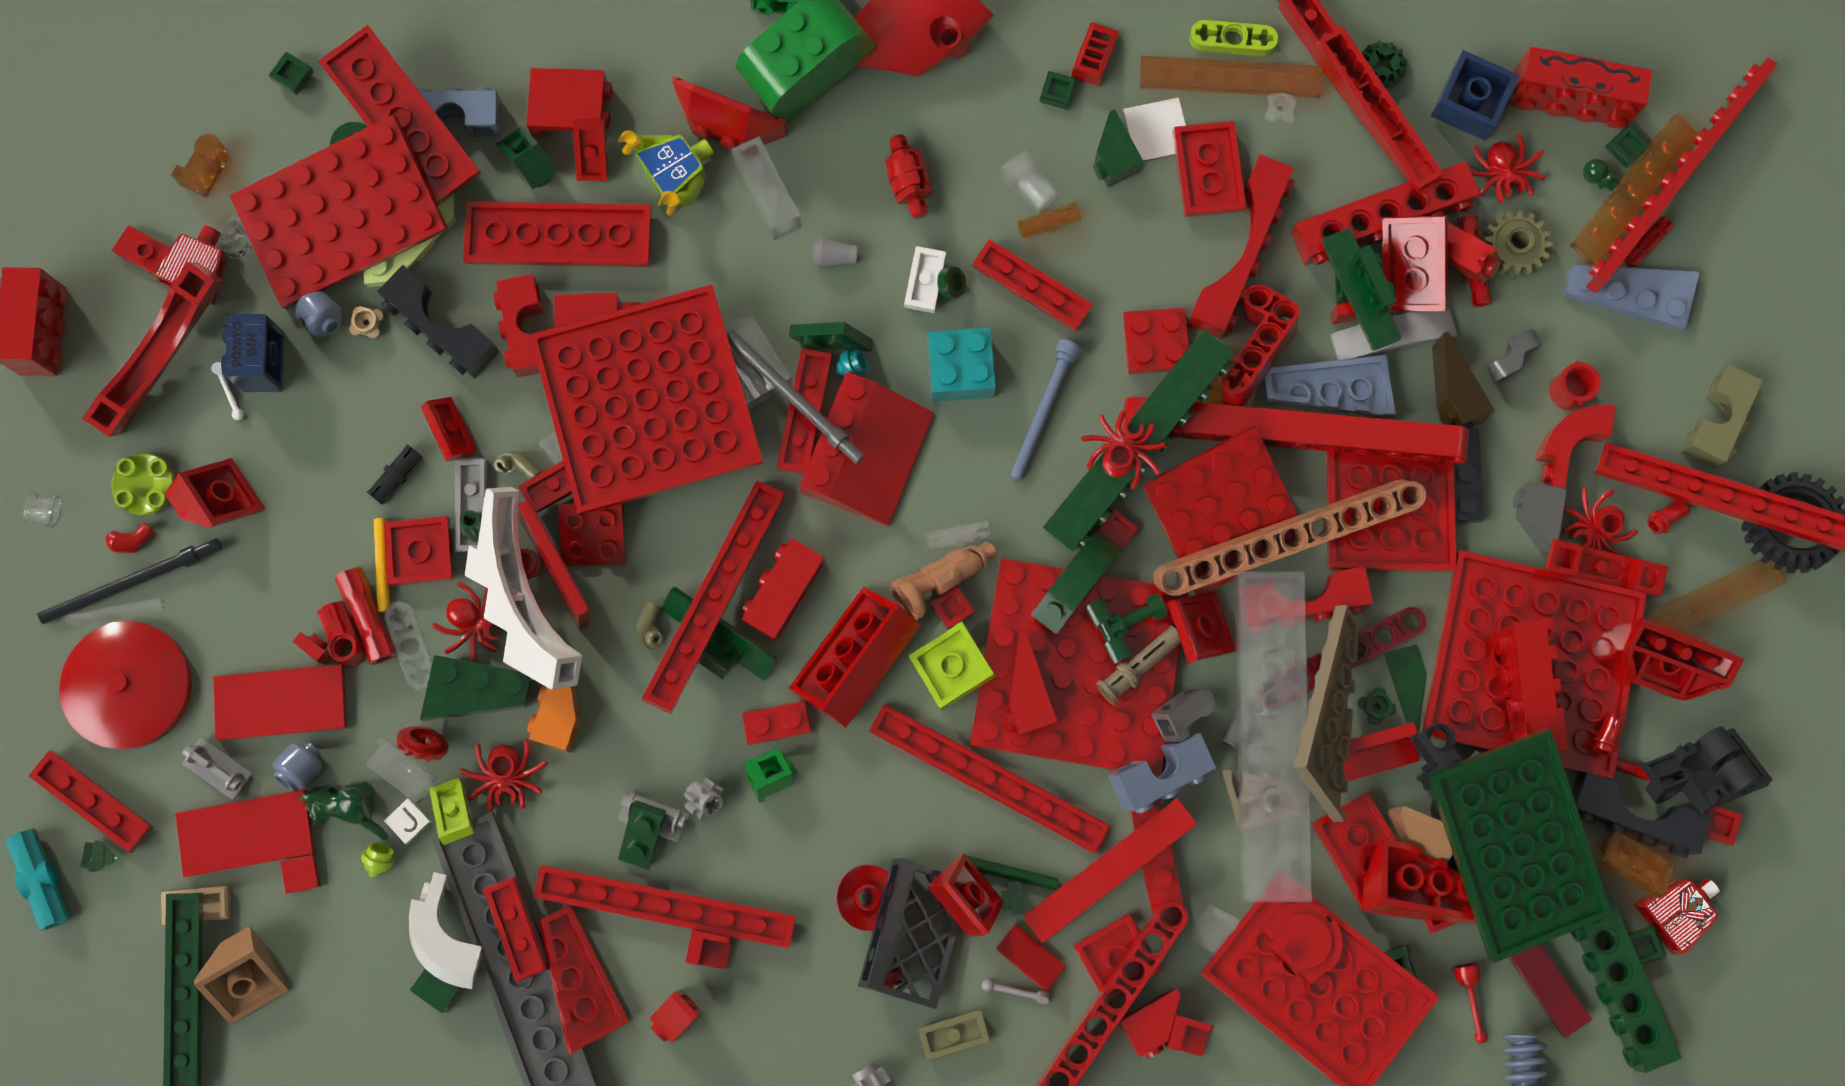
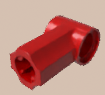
(340, 632)

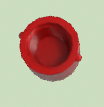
(1575, 386)

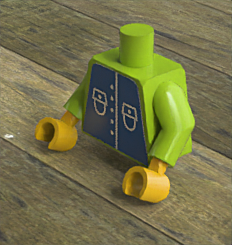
(670, 166)

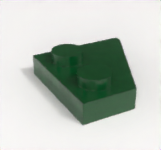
(830, 335)

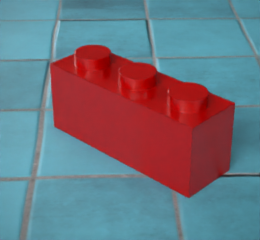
(782, 589)

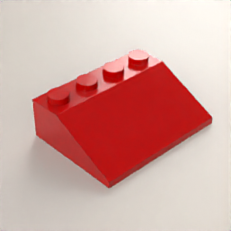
(888, 434)

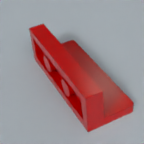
(1381, 752)

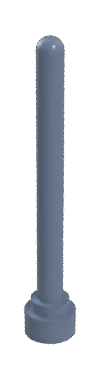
(1067, 353)

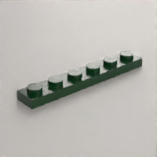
(181, 996)

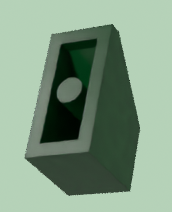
(1116, 154)
(527, 158)

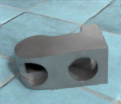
(1181, 712)

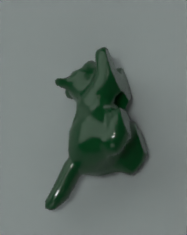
(349, 804)

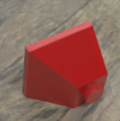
(213, 494)

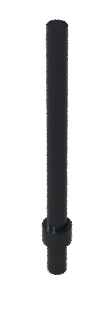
(187, 556)

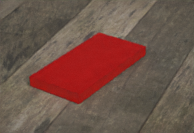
(554, 564)
(279, 702)
(244, 833)

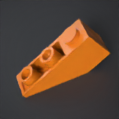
(556, 719)

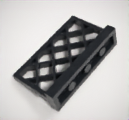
(886, 933)

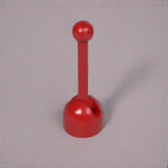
(1468, 976)

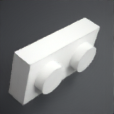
(922, 283)

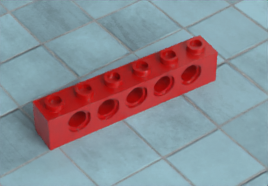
(1455, 183)

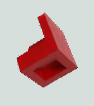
(709, 949)
(1188, 1035)

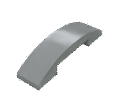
(1413, 327)

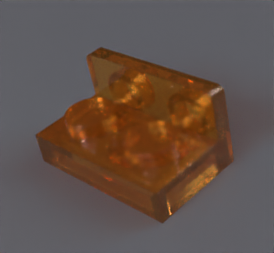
(1637, 864)

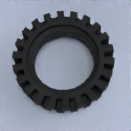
(1780, 553)

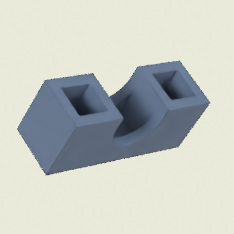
(479, 106)
(1185, 763)

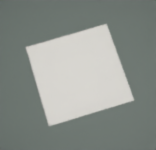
(1152, 127)

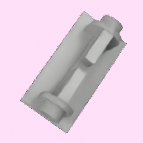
(216, 767)
(673, 821)

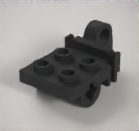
(1435, 757)
(1708, 771)

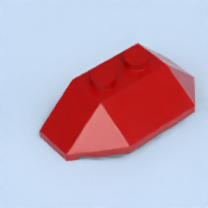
(724, 118)
(1677, 661)

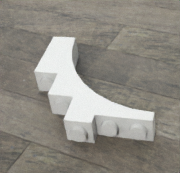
(498, 565)

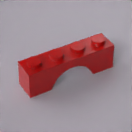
(1342, 588)

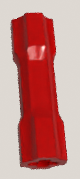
(357, 595)

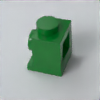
(764, 765)

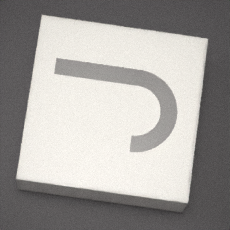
(407, 821)

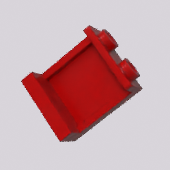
(566, 94)

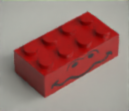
(1580, 87)

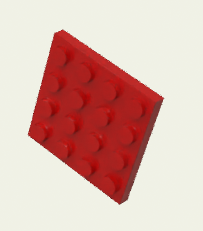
(1220, 498)
(1410, 542)

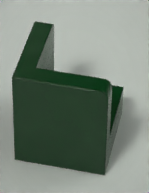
(434, 991)

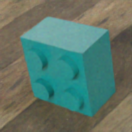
(961, 364)

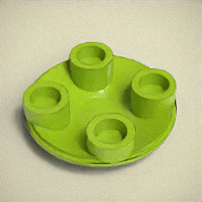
(141, 483)

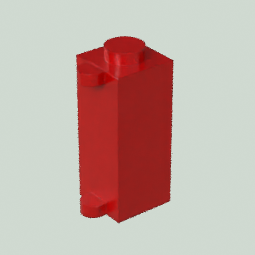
(1471, 255)

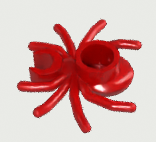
(1507, 168)
(1123, 449)
(1598, 526)
(470, 620)
(504, 774)

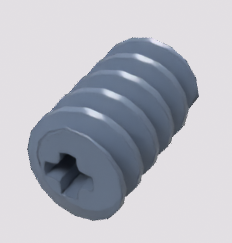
(1525, 1060)

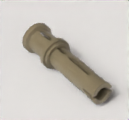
(1128, 674)

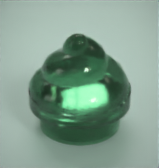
(97, 856)

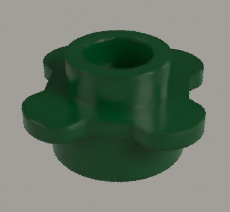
(1386, 708)

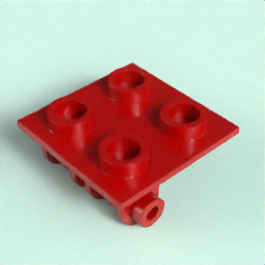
(591, 537)

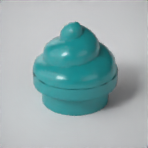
(852, 362)

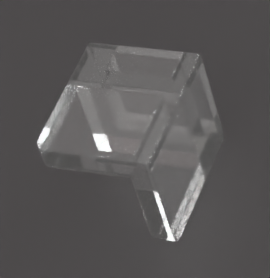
(1213, 928)

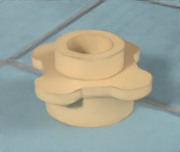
(362, 314)

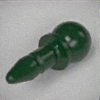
(1597, 172)

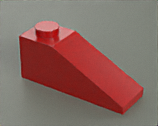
(1028, 697)

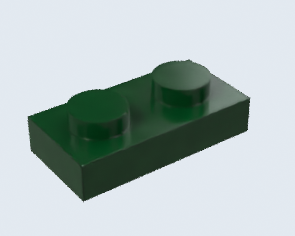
(641, 834)

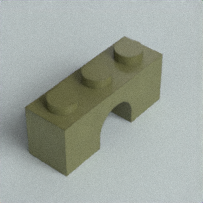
(1735, 395)

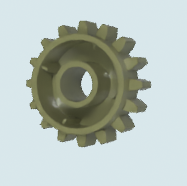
(1527, 234)

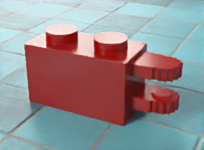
(577, 307)

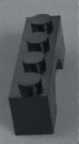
(410, 298)
(1677, 828)

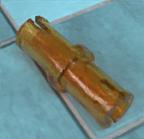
(1048, 220)

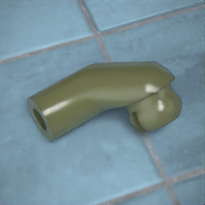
(516, 462)
(647, 628)

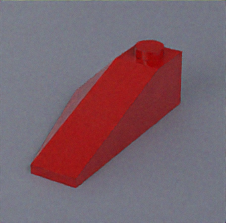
(1414, 886)

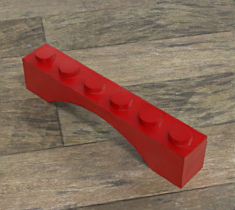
(1263, 194)
(177, 317)

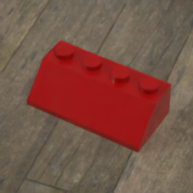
(855, 656)

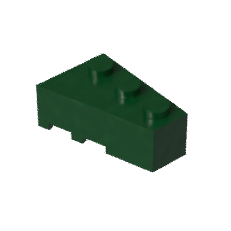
(471, 688)

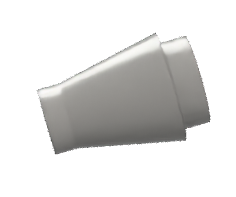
(832, 253)

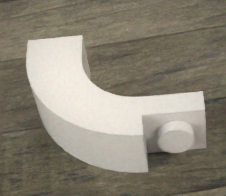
(437, 952)

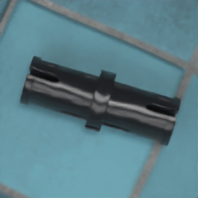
(394, 474)

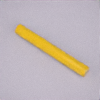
(382, 586)

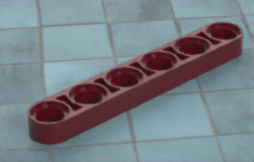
(1370, 645)

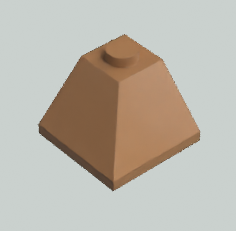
(1420, 831)
(241, 976)

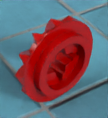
(422, 743)

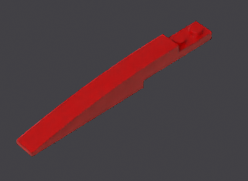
(1361, 89)

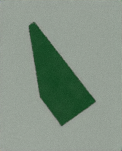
(1408, 679)

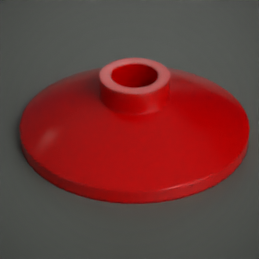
(858, 880)

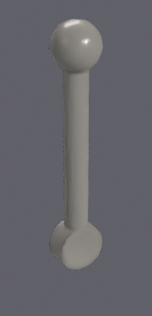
(1041, 997)

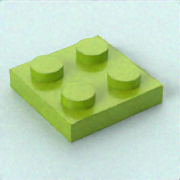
(952, 666)

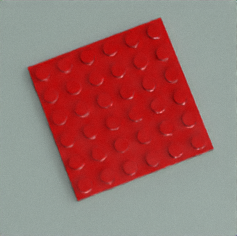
(645, 399)
(1589, 637)
(1071, 664)

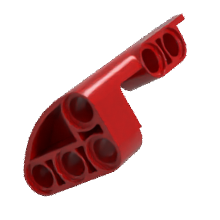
(918, 32)

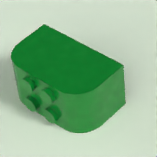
(803, 55)

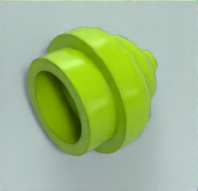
(377, 858)

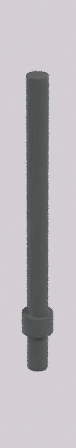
(836, 436)

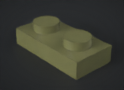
(953, 1035)

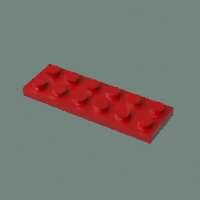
(380, 89)
(557, 234)

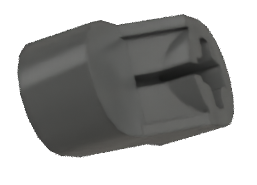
(1515, 352)

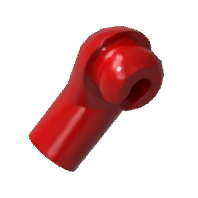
(129, 543)

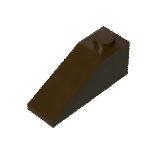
(1458, 392)

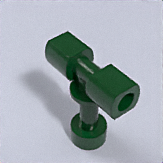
(1115, 628)

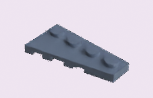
(1641, 293)
(1337, 385)

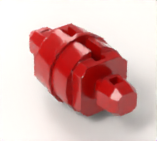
(908, 176)

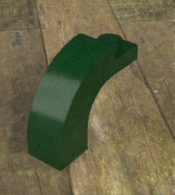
(1076, 581)

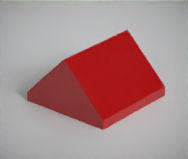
(967, 896)

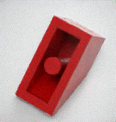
(675, 1016)
(1151, 1024)

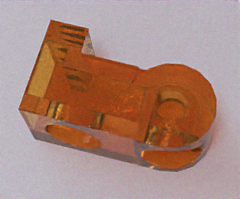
(203, 165)

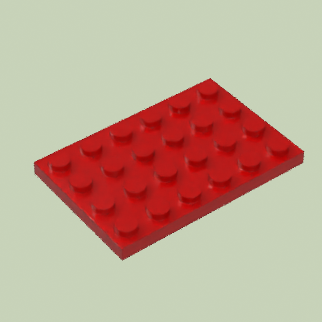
(339, 211)
(1340, 1024)

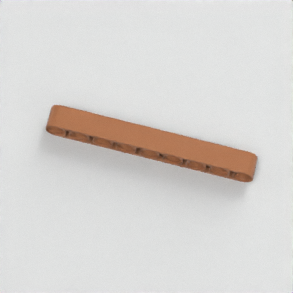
(1304, 536)

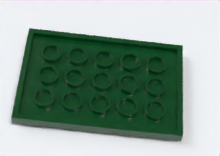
(1519, 845)

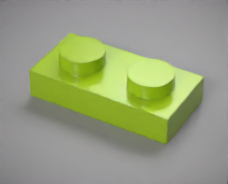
(451, 811)

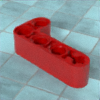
(1255, 350)

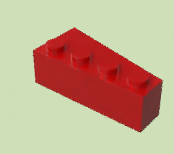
(1530, 680)

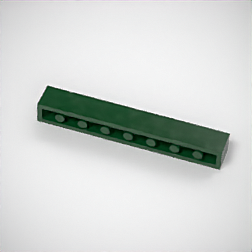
(1165, 409)

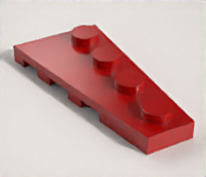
(580, 986)

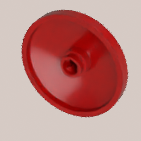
(125, 685)

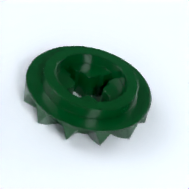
(1396, 66)

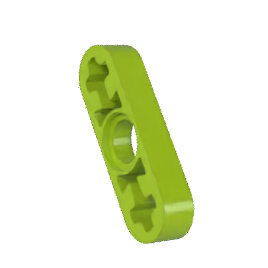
(1243, 29)

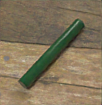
(1014, 873)

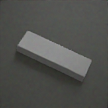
(470, 489)

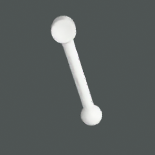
(237, 414)

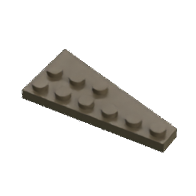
(1329, 722)

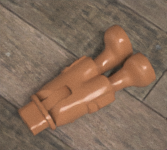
(940, 576)

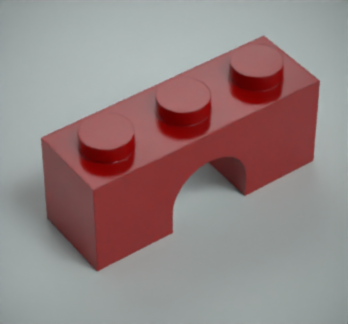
(517, 300)

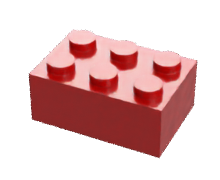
(31, 321)

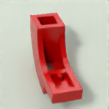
(1585, 424)

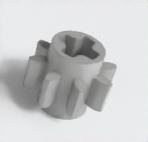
(703, 799)
(871, 1076)

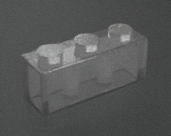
(766, 188)

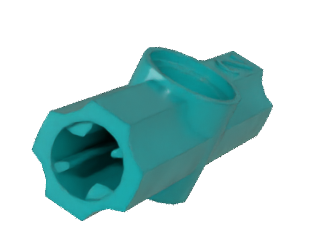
(37, 879)

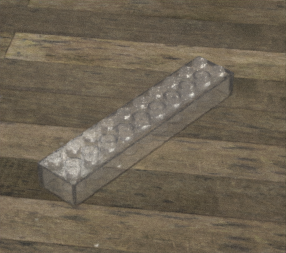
(1270, 721)

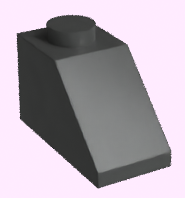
(1540, 513)

